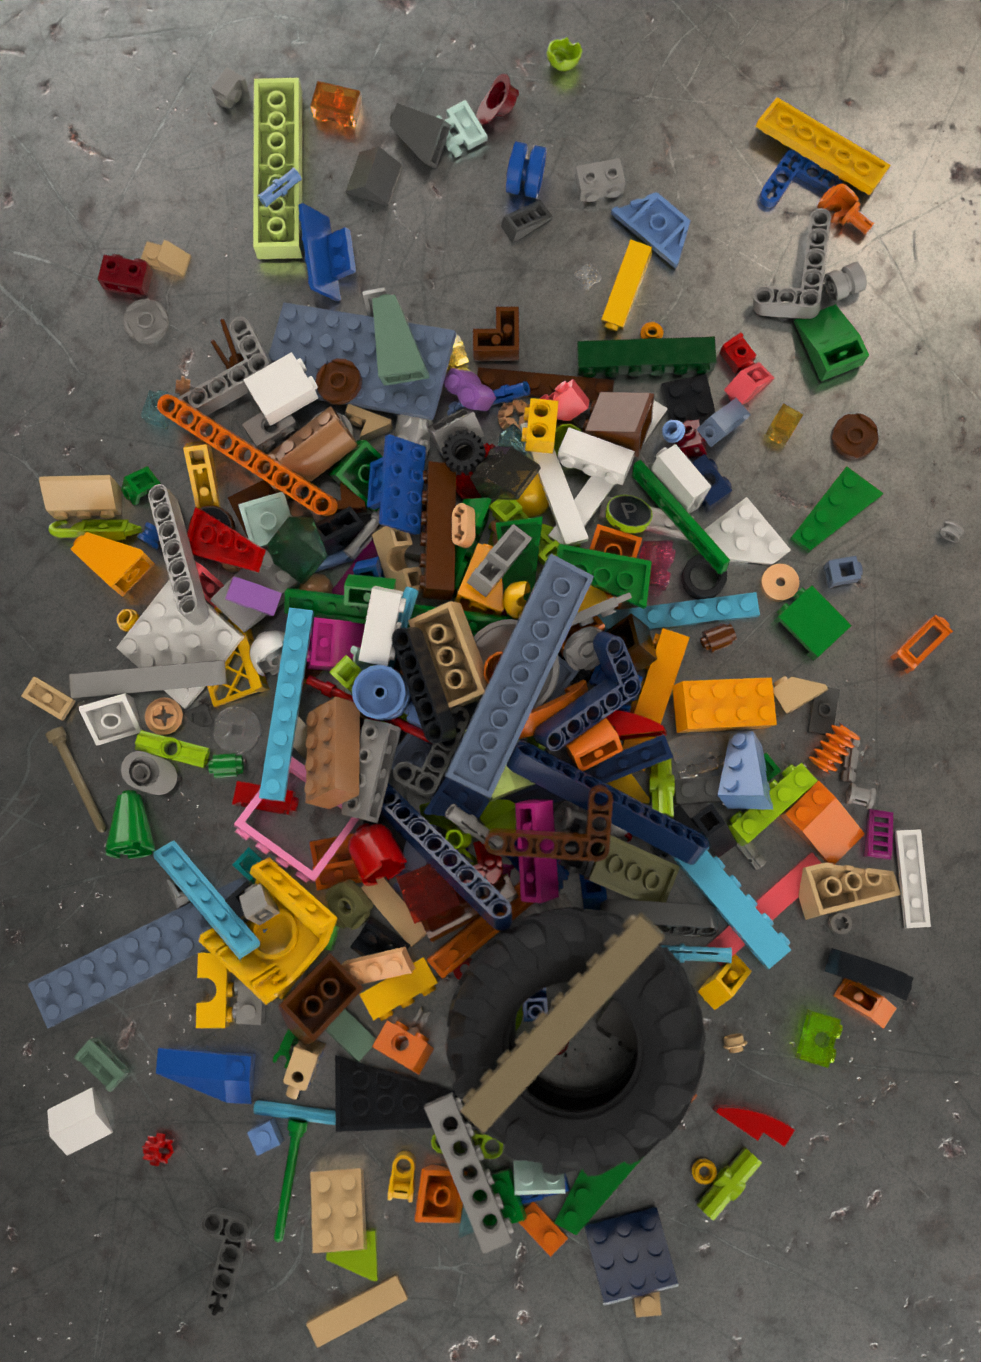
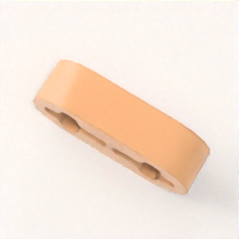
(463, 525)

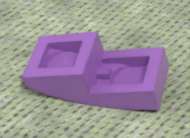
(253, 596)

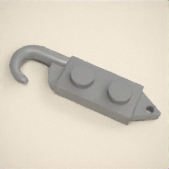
(604, 608)

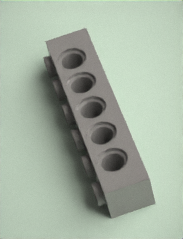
(489, 1236)

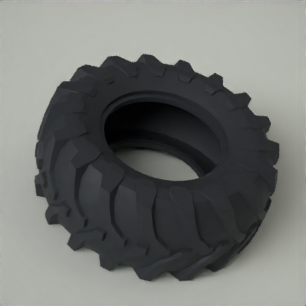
(564, 1126)

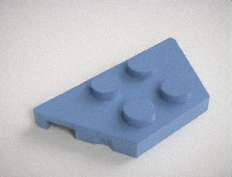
(656, 224)

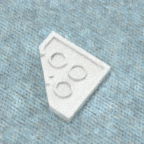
(747, 536)

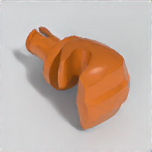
(846, 205)

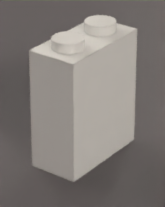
(282, 388)
(680, 477)

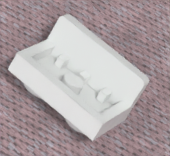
(414, 430)

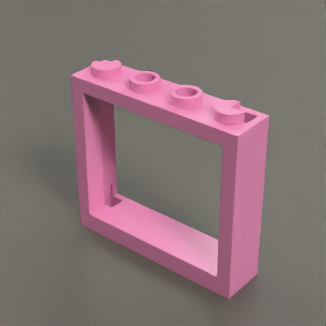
(283, 858)

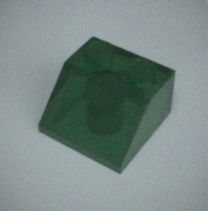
(297, 548)

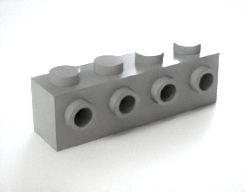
(376, 758)

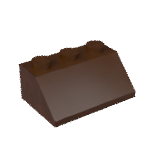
(318, 999)

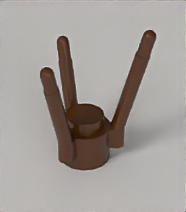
(235, 358)

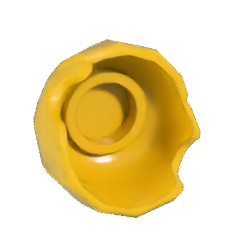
(514, 598)

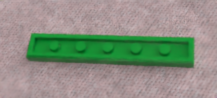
(680, 517)

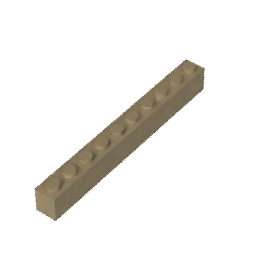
(562, 1021)

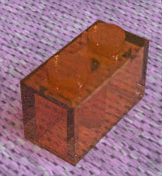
(336, 104)

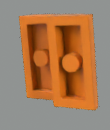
(339, 866)

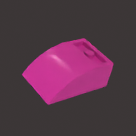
(332, 641)

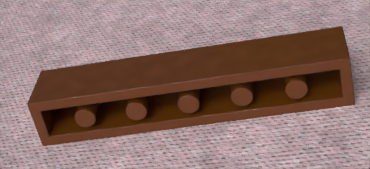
(439, 549)

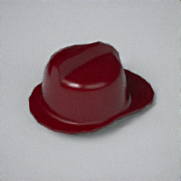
(498, 101)

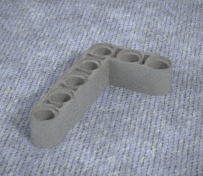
(811, 273)
(230, 378)

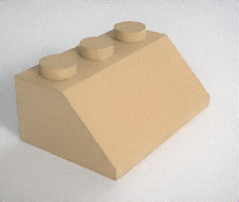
(81, 496)

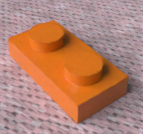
(543, 1229)

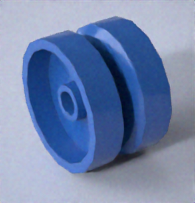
(525, 169)

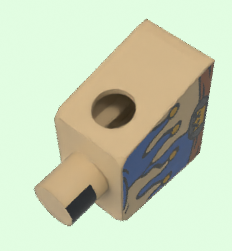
(303, 1067)

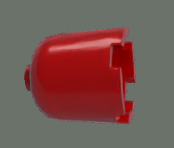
(375, 853)

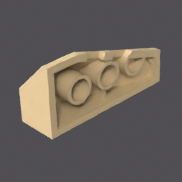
(835, 888)

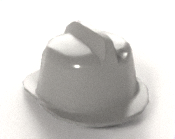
(148, 773)

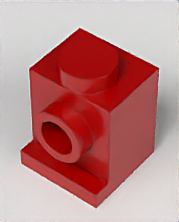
(732, 358)

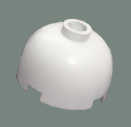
(267, 652)

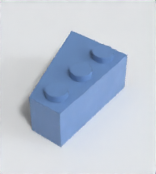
(744, 774)

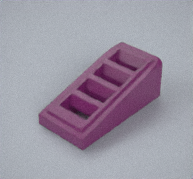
(886, 854)

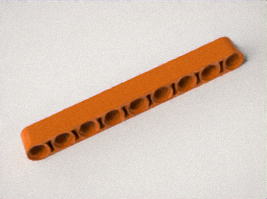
(237, 450)

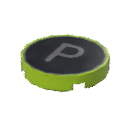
(629, 513)

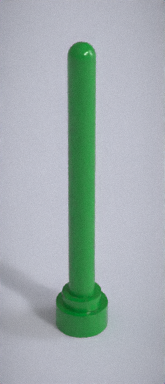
(296, 1131)

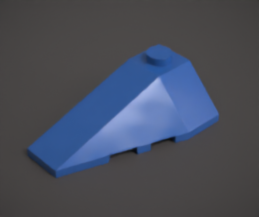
(214, 1073)

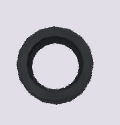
(694, 591)

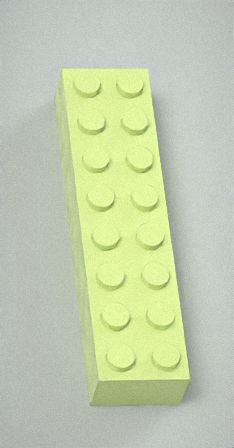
(276, 151)

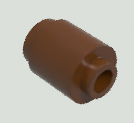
(718, 637)

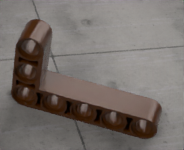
(561, 838)

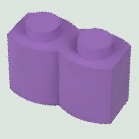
(469, 389)

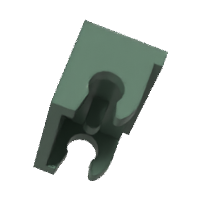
(351, 1035)
(102, 1063)

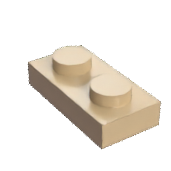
(48, 698)

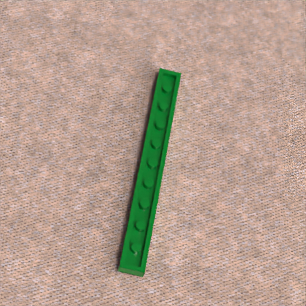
(332, 607)

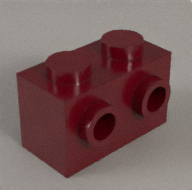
(125, 275)

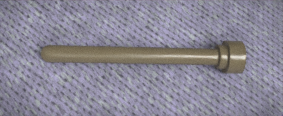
(58, 738)

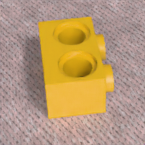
(540, 425)

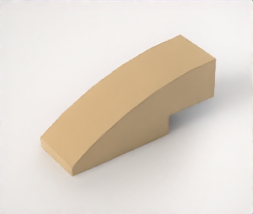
(395, 910)

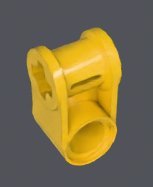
(402, 1181)

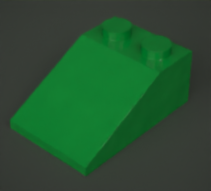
(354, 469)

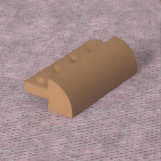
(314, 447)

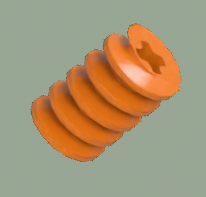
(833, 748)

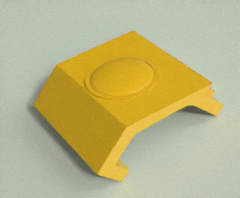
(287, 945)

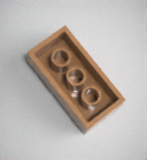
(332, 753)

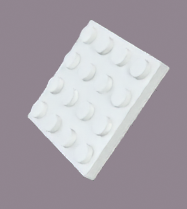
(168, 638)

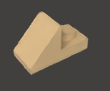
(166, 258)
(373, 423)

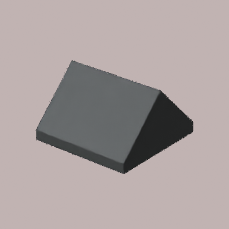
(374, 176)

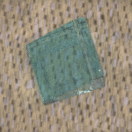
(465, 1224)

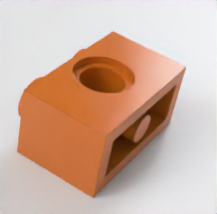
(416, 1053)

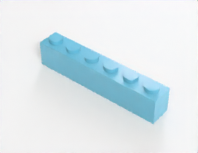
(737, 909)

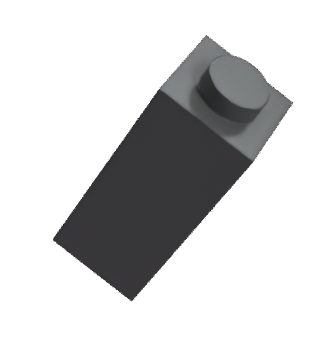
(421, 132)

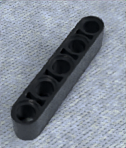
(420, 671)

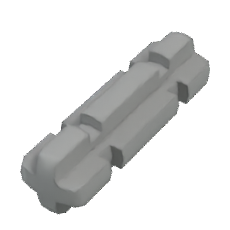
(850, 762)
(750, 852)

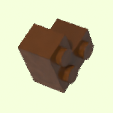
(501, 342)

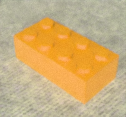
(724, 705)

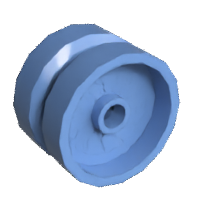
(369, 685)

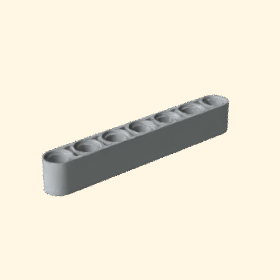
(178, 555)
(148, 679)

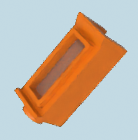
(923, 642)

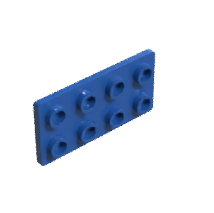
(326, 253)
(398, 484)

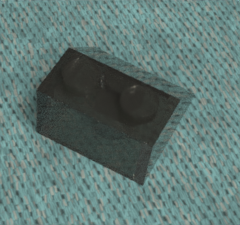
(504, 474)

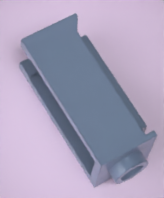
(723, 422)

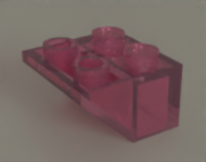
(662, 557)

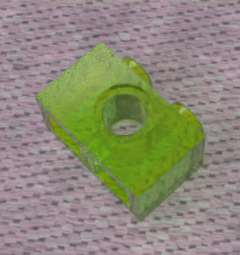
(808, 1049)

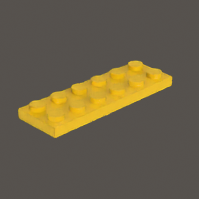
(823, 146)

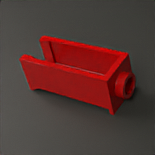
(246, 792)

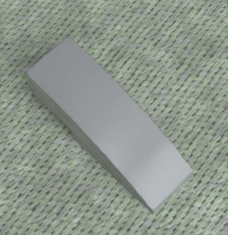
(499, 560)

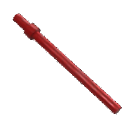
(331, 690)

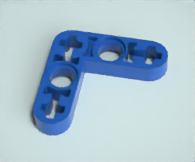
(798, 170)

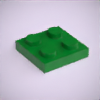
(512, 1203)

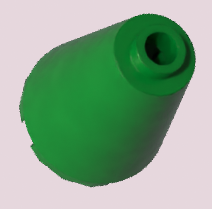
(129, 828)

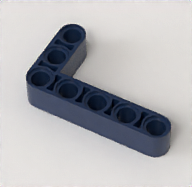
(599, 702)

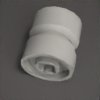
(848, 280)

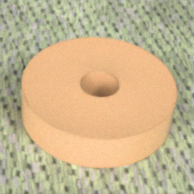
(784, 573)

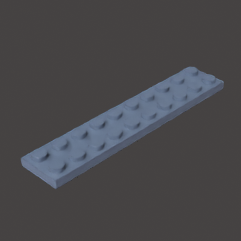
(519, 676)
(122, 962)

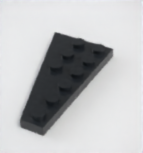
(382, 1099)

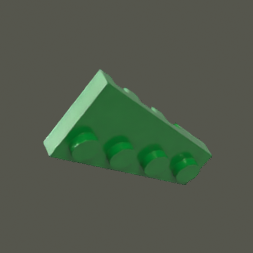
(840, 504)
(588, 1195)

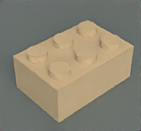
(338, 1211)

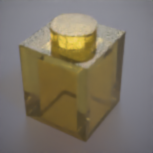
(784, 424)

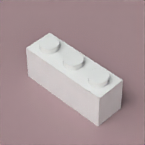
(595, 456)
(380, 625)

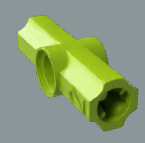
(158, 746)
(662, 787)
(729, 1183)

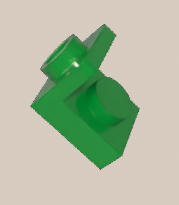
(138, 484)

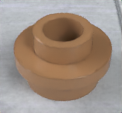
(182, 386)

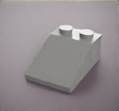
(268, 576)

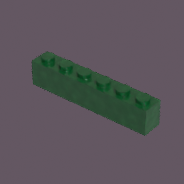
(646, 356)

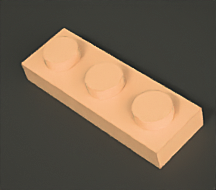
(380, 965)

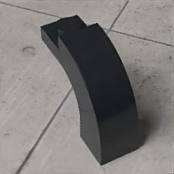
(869, 973)

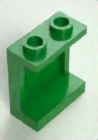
(812, 621)

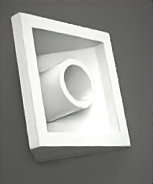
(111, 718)
(78, 1122)

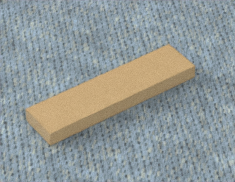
(357, 1310)

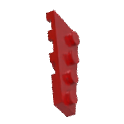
(220, 543)

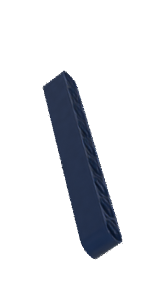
(626, 811)
(444, 856)

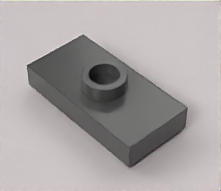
(823, 712)

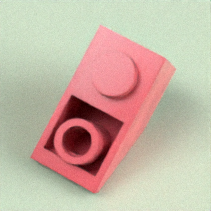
(571, 400)

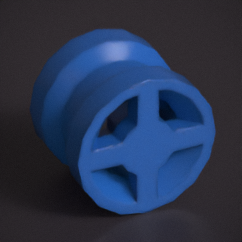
(149, 536)

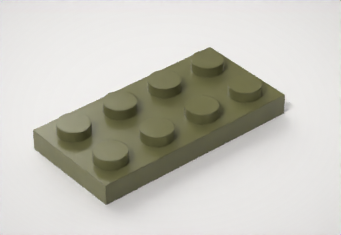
(634, 872)

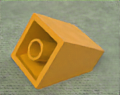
(112, 561)
(472, 599)

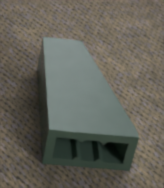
(396, 347)

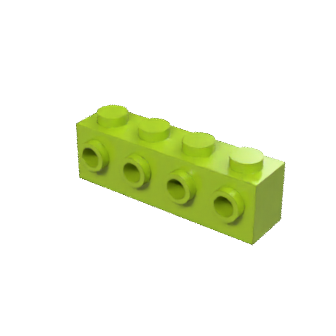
(783, 794)

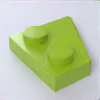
(359, 1261)

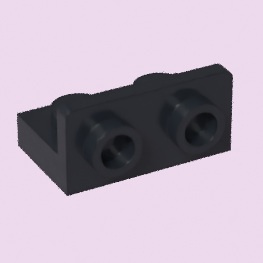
(376, 939)

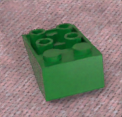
(832, 342)

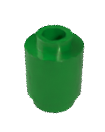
(226, 765)

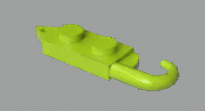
(108, 528)

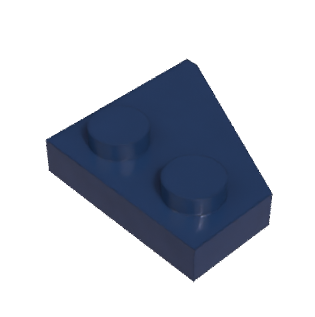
(455, 793)

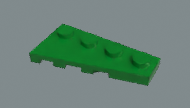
(526, 564)
(612, 572)

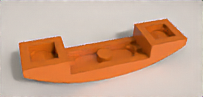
(550, 708)

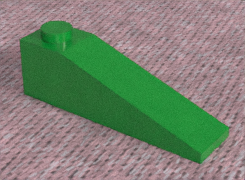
(464, 555)

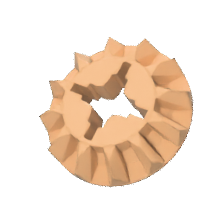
(507, 410)
(156, 709)

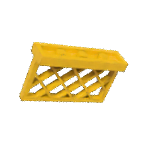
(257, 682)

